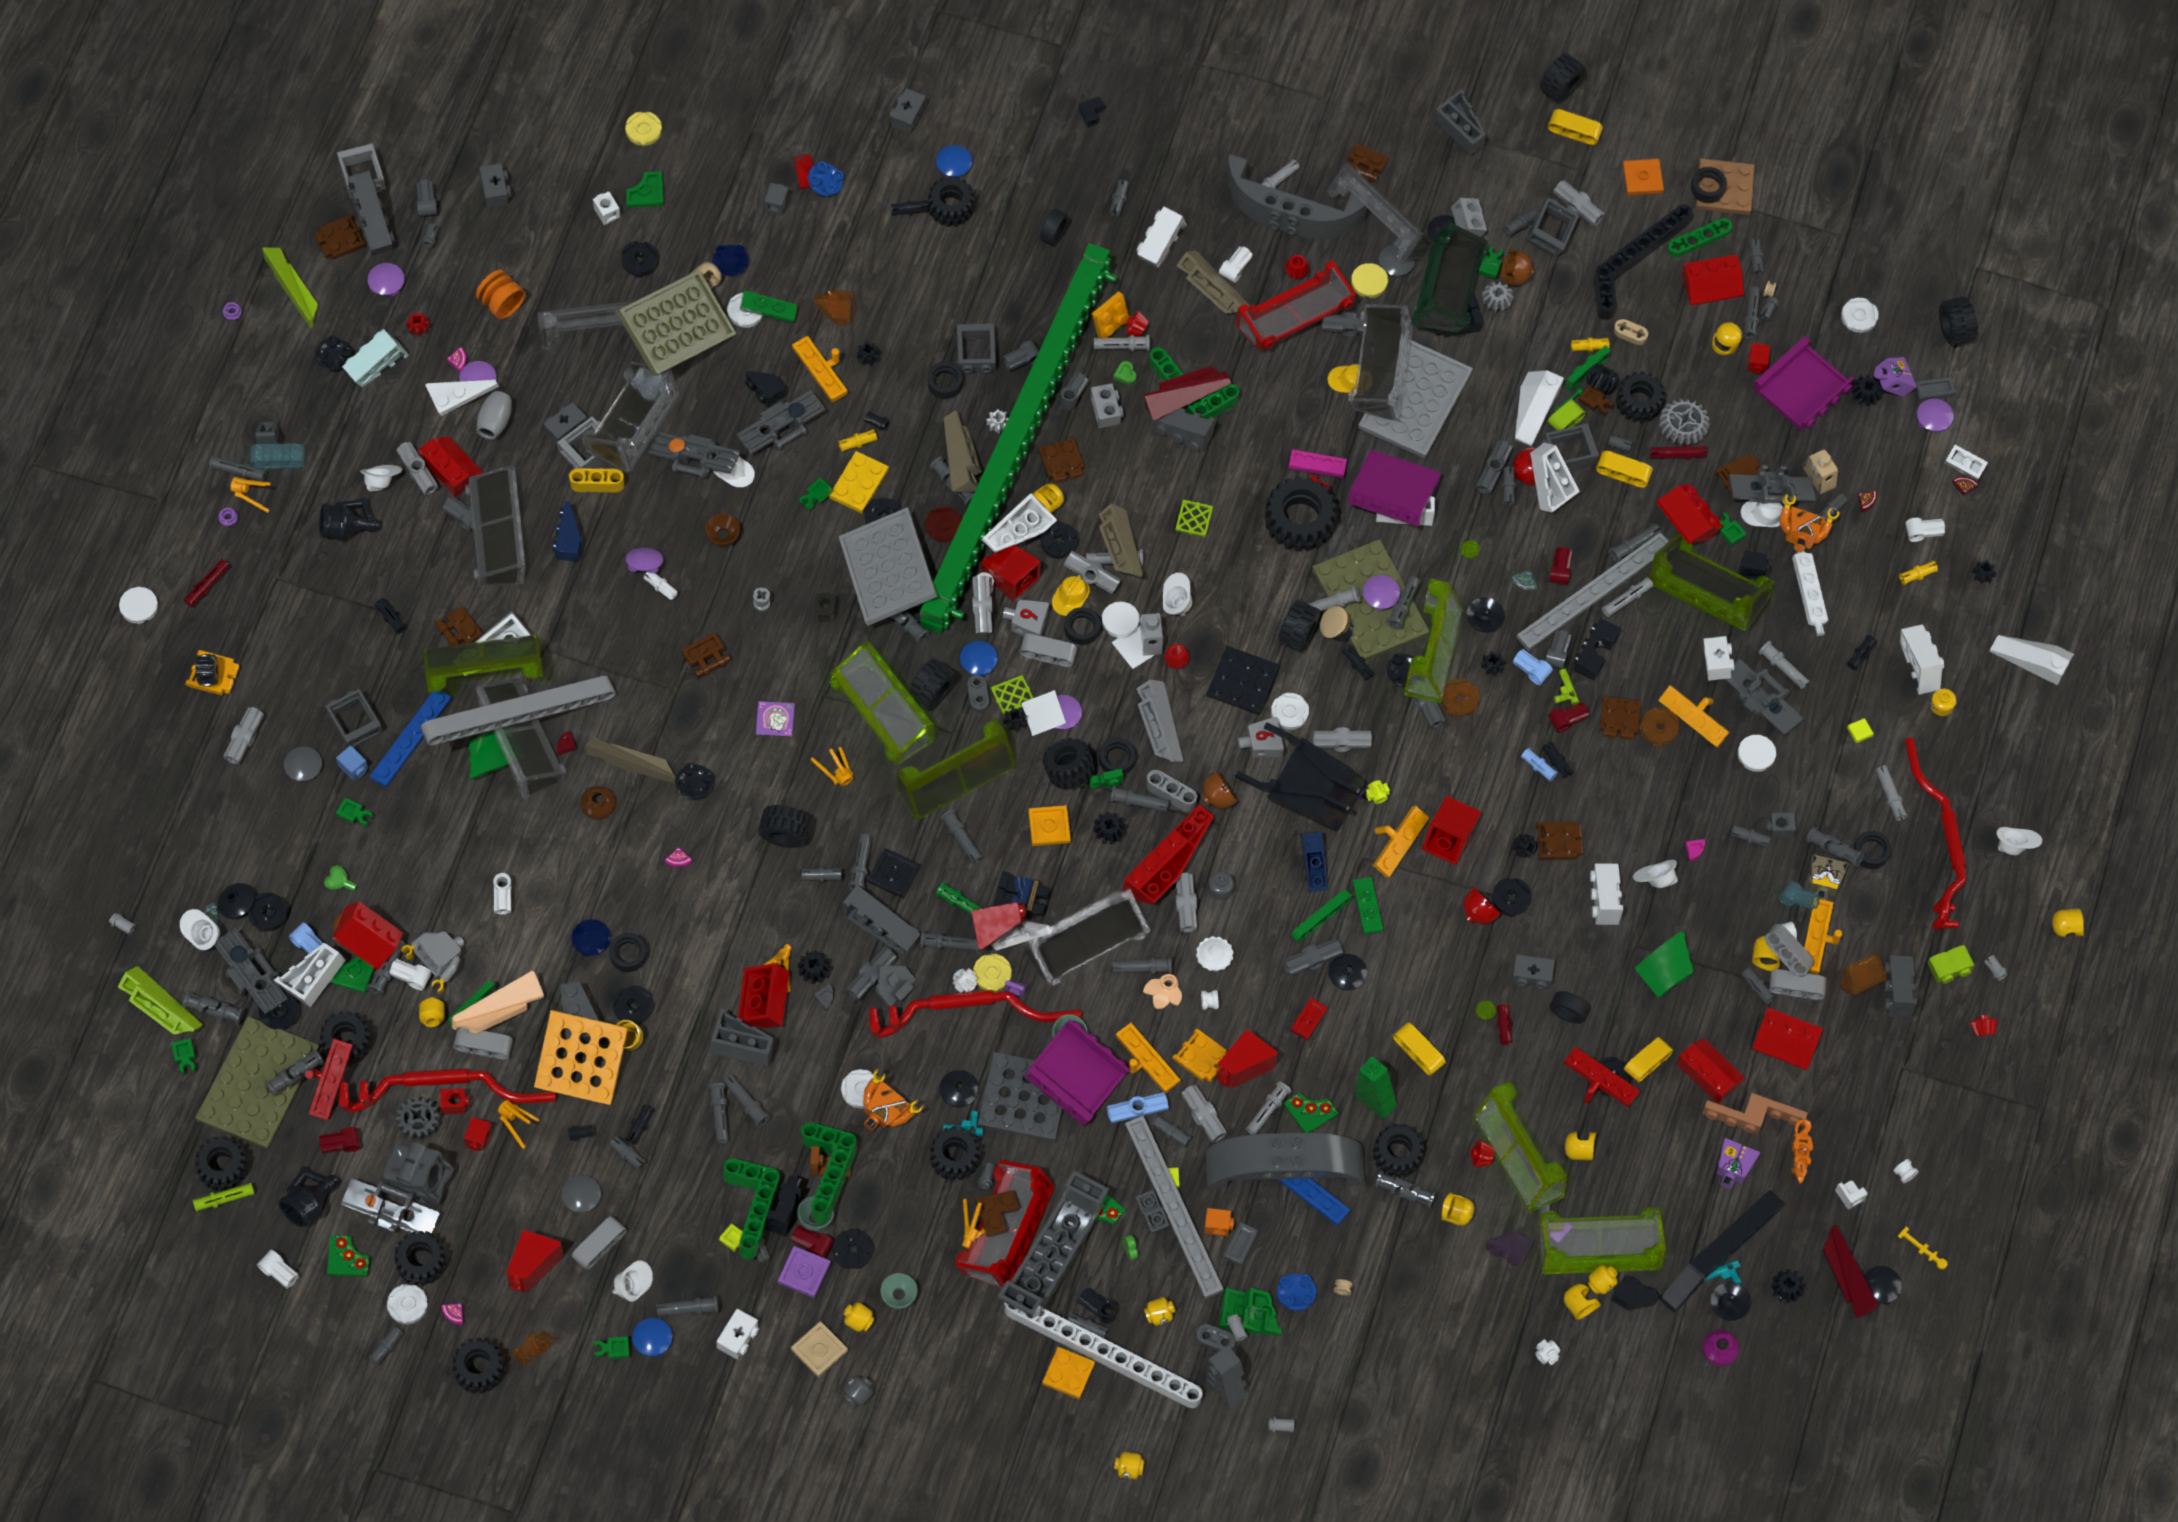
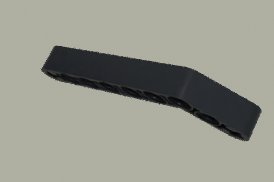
(1638, 254)
(1721, 1250)

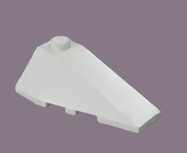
(1535, 402)
(1022, 523)
(507, 627)
(2039, 658)

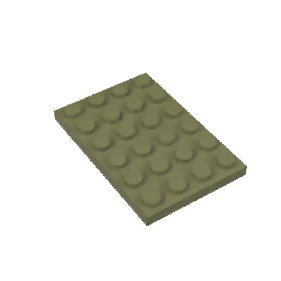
(676, 323)
(1370, 631)
(239, 1098)

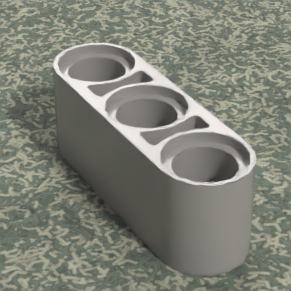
(1048, 650)
(1166, 783)
(1787, 941)
(1808, 986)
(483, 1043)
(599, 1243)

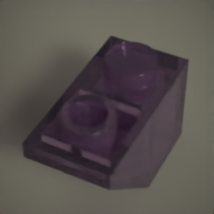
(1512, 1247)

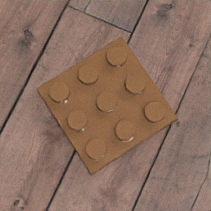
(1738, 190)

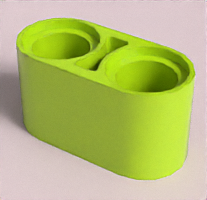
(1567, 416)

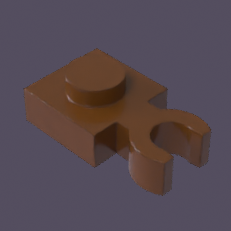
(1593, 399)

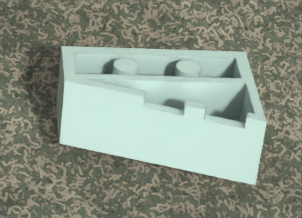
(374, 357)

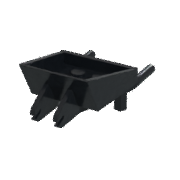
(1311, 783)

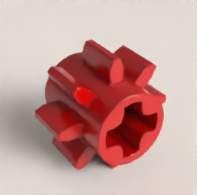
(417, 324)

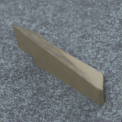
(1210, 282)
(961, 455)
(1119, 540)
(630, 759)

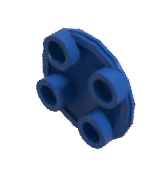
(954, 161)
(825, 179)
(978, 658)
(1296, 1291)
(652, 1337)

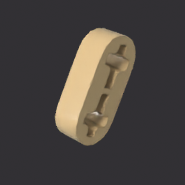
(1630, 332)

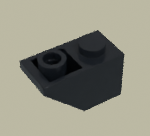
(766, 386)
(1633, 1295)

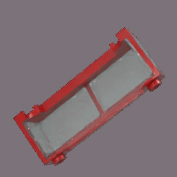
(1295, 308)
(1000, 1256)

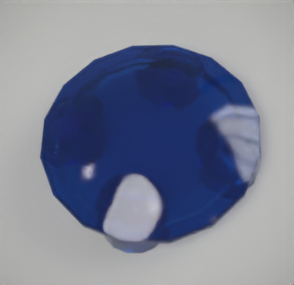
(730, 259)
(590, 937)

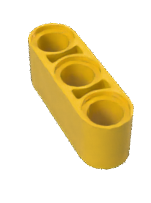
(1575, 127)
(1624, 469)
(604, 485)
(1419, 1049)
(1648, 1059)

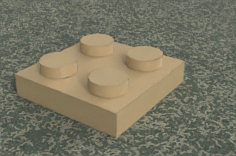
(819, 1349)

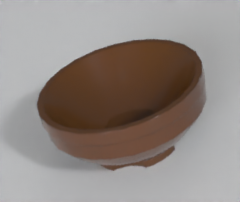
(722, 522)
(598, 810)

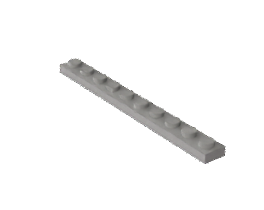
(1591, 593)
(1174, 1207)

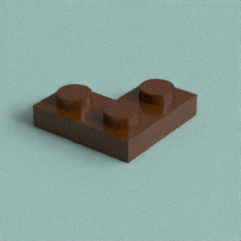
(992, 1210)

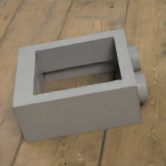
(360, 155)
(573, 437)

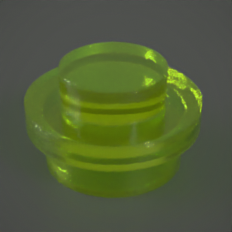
(1470, 549)
(1485, 1010)

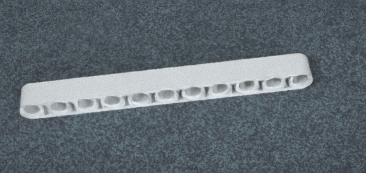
(1109, 1358)

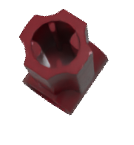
(1560, 569)
(1564, 718)
(344, 1140)
(815, 1243)

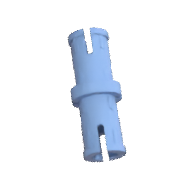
(1539, 764)

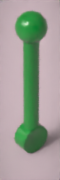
(1579, 391)

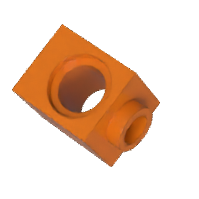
(1218, 1222)

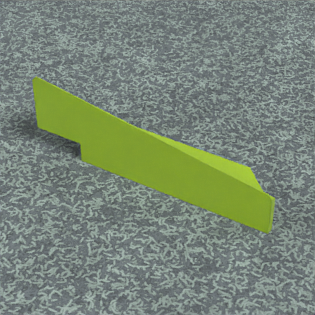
(291, 284)
(157, 1002)

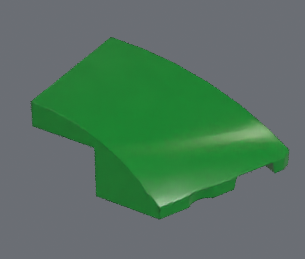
(485, 755)
(1667, 965)
(1254, 1309)

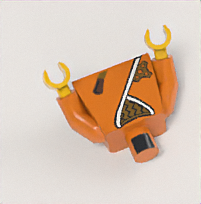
(1803, 527)
(885, 1105)

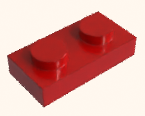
(1309, 1019)

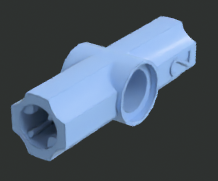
(1125, 1111)

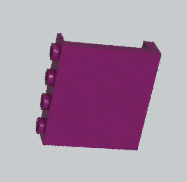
(1802, 385)
(1393, 487)
(1076, 1072)

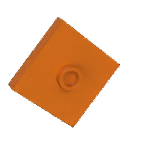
(1643, 177)

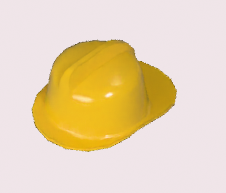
(1343, 378)
(1070, 595)

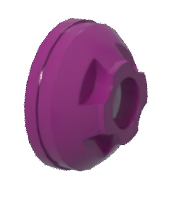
(1714, 1354)

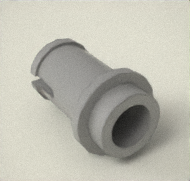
(122, 923)
(1995, 967)
(1237, 1327)
(1280, 1424)

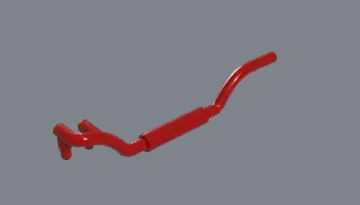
(1953, 841)
(958, 1000)
(434, 1077)

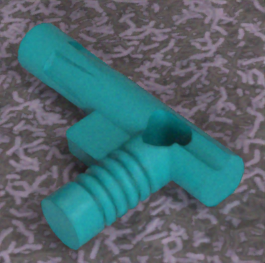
(968, 1124)
(1726, 1273)

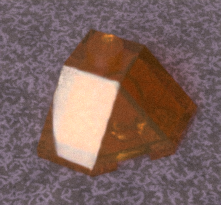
(835, 305)

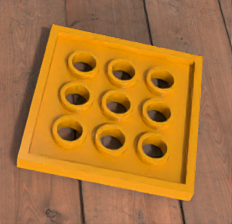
(612, 1055)

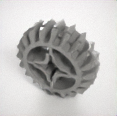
(1677, 414)

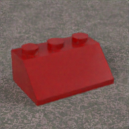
(1713, 280)
(448, 463)
(1689, 514)
(367, 934)
(763, 995)
(1787, 1038)
(1710, 1070)

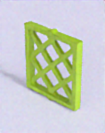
(1186, 522)
(1006, 684)

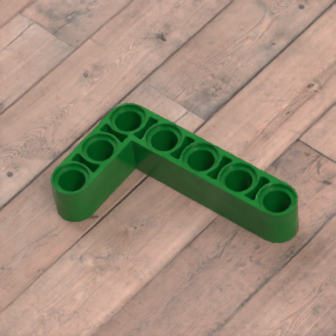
(1203, 404)
(834, 1168)
(759, 1204)

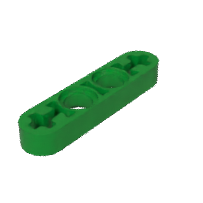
(1699, 237)
(1321, 915)

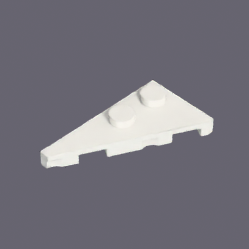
(452, 395)
(1021, 933)

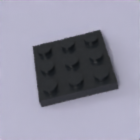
(1242, 680)

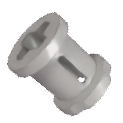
(761, 599)

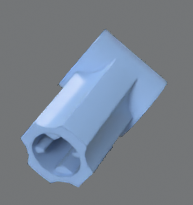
(1536, 669)
(305, 938)

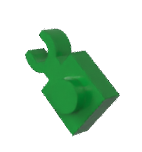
(1491, 265)
(817, 492)
(1731, 531)
(1108, 779)
(353, 811)
(183, 1053)
(616, 1348)

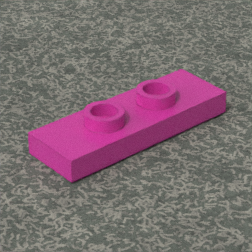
(1317, 463)

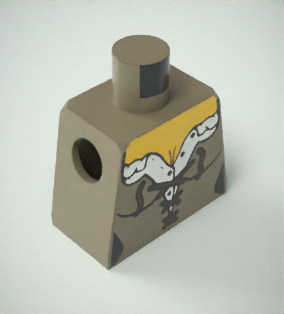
(1825, 875)

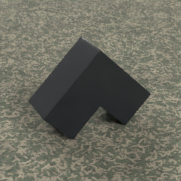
(1090, 109)

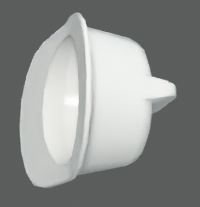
(741, 475)
(379, 476)
(1761, 514)
(1177, 594)
(2015, 841)
(1658, 875)
(199, 929)
(633, 1281)

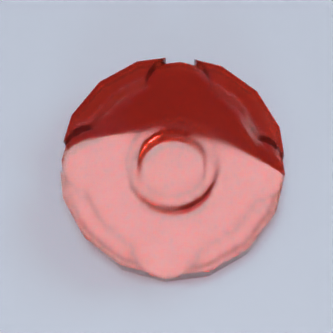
(942, 523)

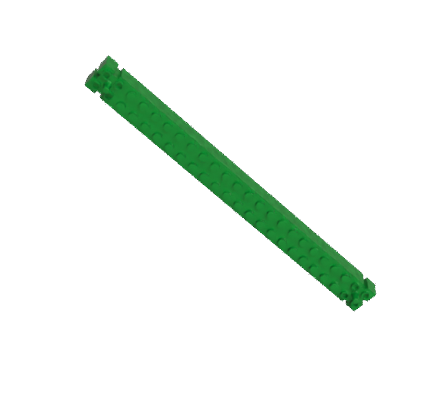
(1015, 438)

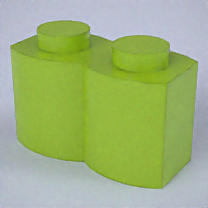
(1951, 964)

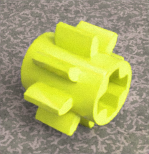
(1377, 792)

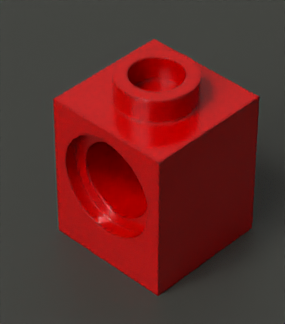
(1758, 358)
(447, 1095)
(477, 1134)

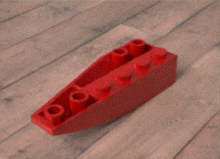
(1168, 859)

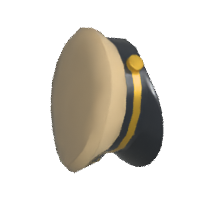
(1336, 624)

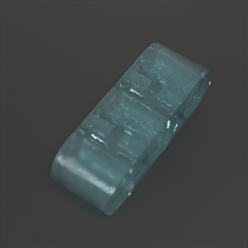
(277, 456)

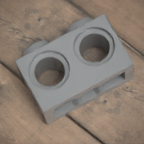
(1469, 215)
(1102, 406)

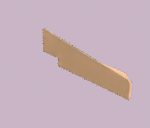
(500, 1005)

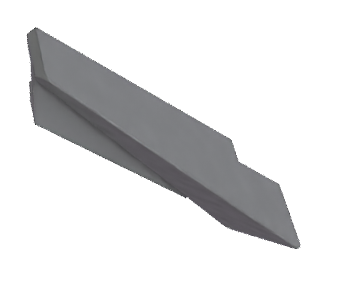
(1159, 720)

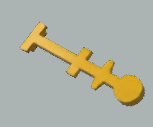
(1941, 1263)

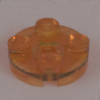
(1456, 707)
(1660, 716)
(535, 1346)

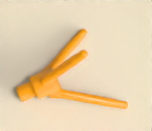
(782, 959)
(970, 1232)

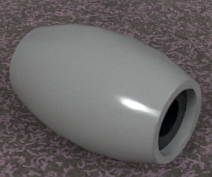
(494, 415)

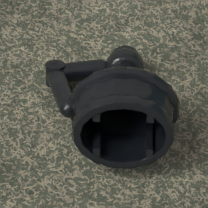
(340, 522)
(306, 1202)

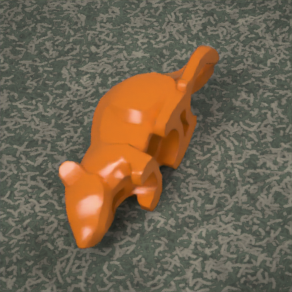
(1801, 1148)

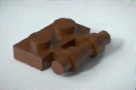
(1368, 159)
(462, 624)
(703, 650)

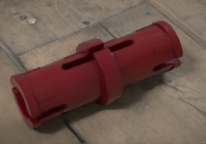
(1504, 1024)

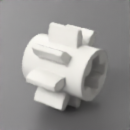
(997, 416)
(964, 980)
(1547, 1352)

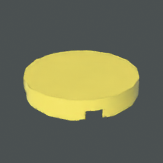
(643, 128)
(1369, 280)
(992, 972)

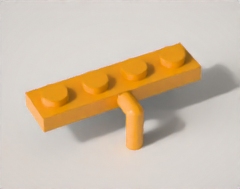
(820, 368)
(1694, 715)
(1399, 841)
(1817, 934)
(1147, 1058)

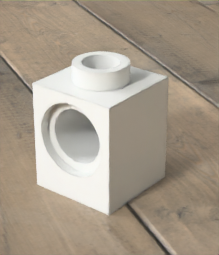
(606, 214)

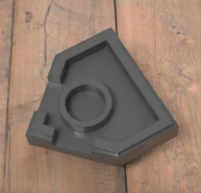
(893, 983)

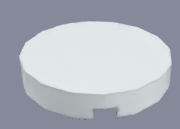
(1859, 315)
(741, 317)
(138, 605)
(1120, 619)
(1290, 711)
(1756, 753)
(853, 1087)
(407, 1304)

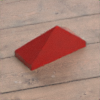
(802, 167)

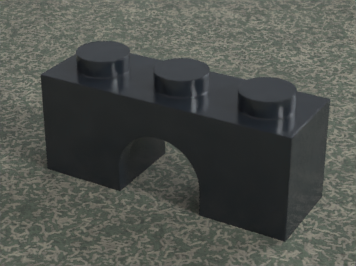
(1602, 635)

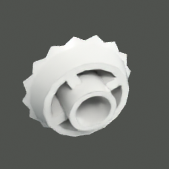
(1214, 953)

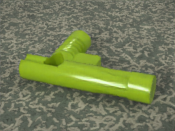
(1566, 690)

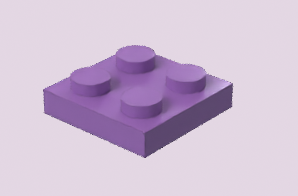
(804, 1272)

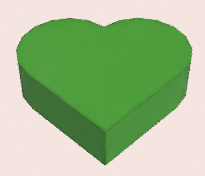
(1125, 373)
(1130, 1247)

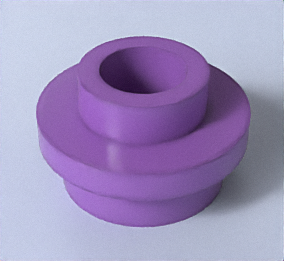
(232, 307)
(225, 513)

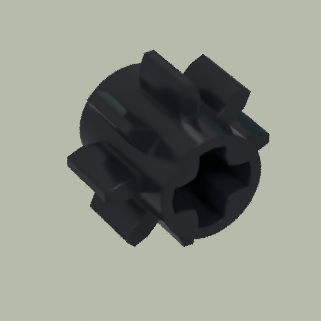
(868, 358)
(1987, 568)
(1492, 663)
(1014, 719)
(1524, 845)

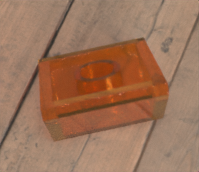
(1863, 974)

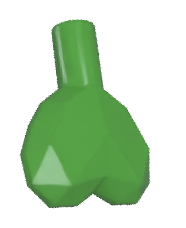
(338, 879)

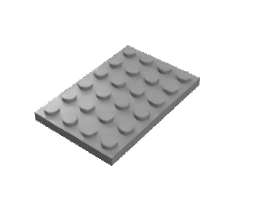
(1428, 398)
(887, 566)

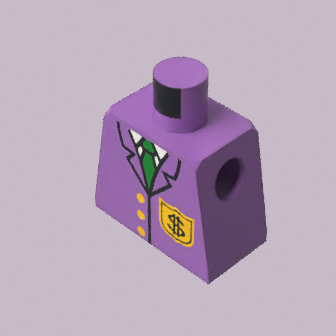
(1895, 376)
(1735, 1162)

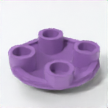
(386, 279)
(477, 372)
(1935, 415)
(644, 560)
(1381, 592)
(1071, 711)

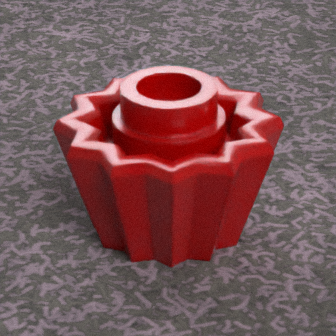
(1297, 267)
(1136, 324)
(1176, 656)
(1984, 1026)
(1481, 1154)

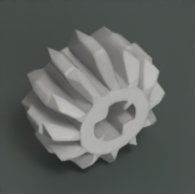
(1497, 296)

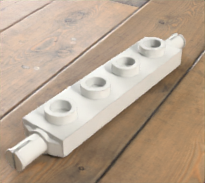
(1810, 590)

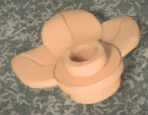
(1161, 993)

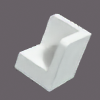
(1850, 1194)

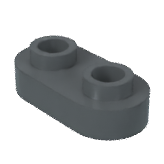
(978, 692)
(1216, 1337)

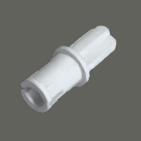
(661, 585)

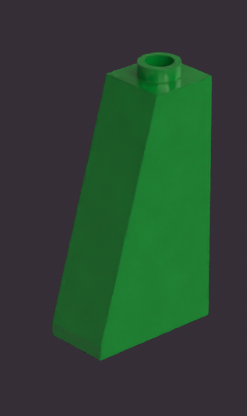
(1375, 1088)

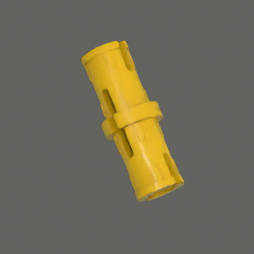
(1589, 344)
(857, 440)
(1918, 572)

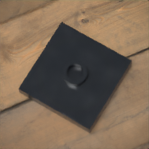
(893, 873)

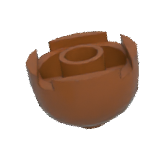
(1516, 268)
(1218, 792)

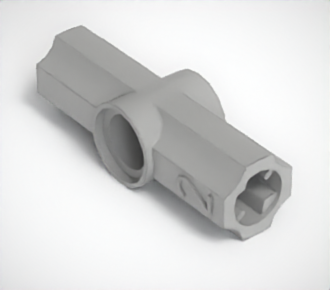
(1578, 202)
(412, 460)
(1082, 566)
(982, 604)
(243, 735)
(1342, 739)
(1186, 903)
(1204, 1113)

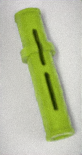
(200, 1204)

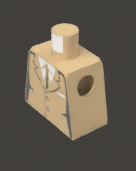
(1822, 471)

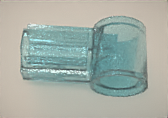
(1795, 894)

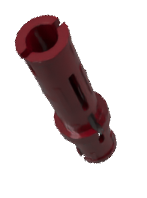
(1678, 452)
(200, 589)

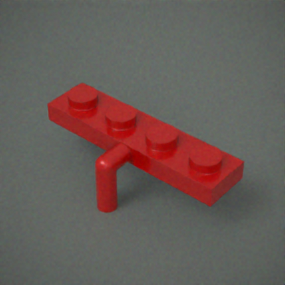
(329, 1078)
(1600, 1078)

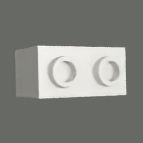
(1965, 463)
(1717, 658)
(739, 1323)

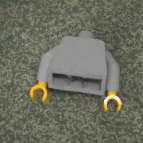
(438, 953)

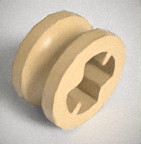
(1769, 290)
(1343, 1287)

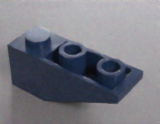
(569, 540)
(1314, 860)

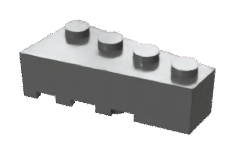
(369, 212)
(880, 922)

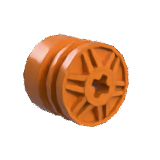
(500, 294)

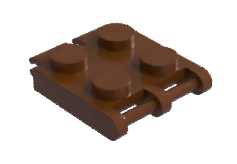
(339, 238)
(1061, 460)
(1741, 466)
(1619, 716)
(1560, 840)

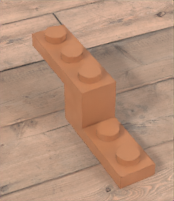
(1754, 1114)

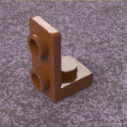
(819, 1163)

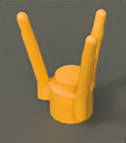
(242, 486)
(843, 774)
(511, 1111)

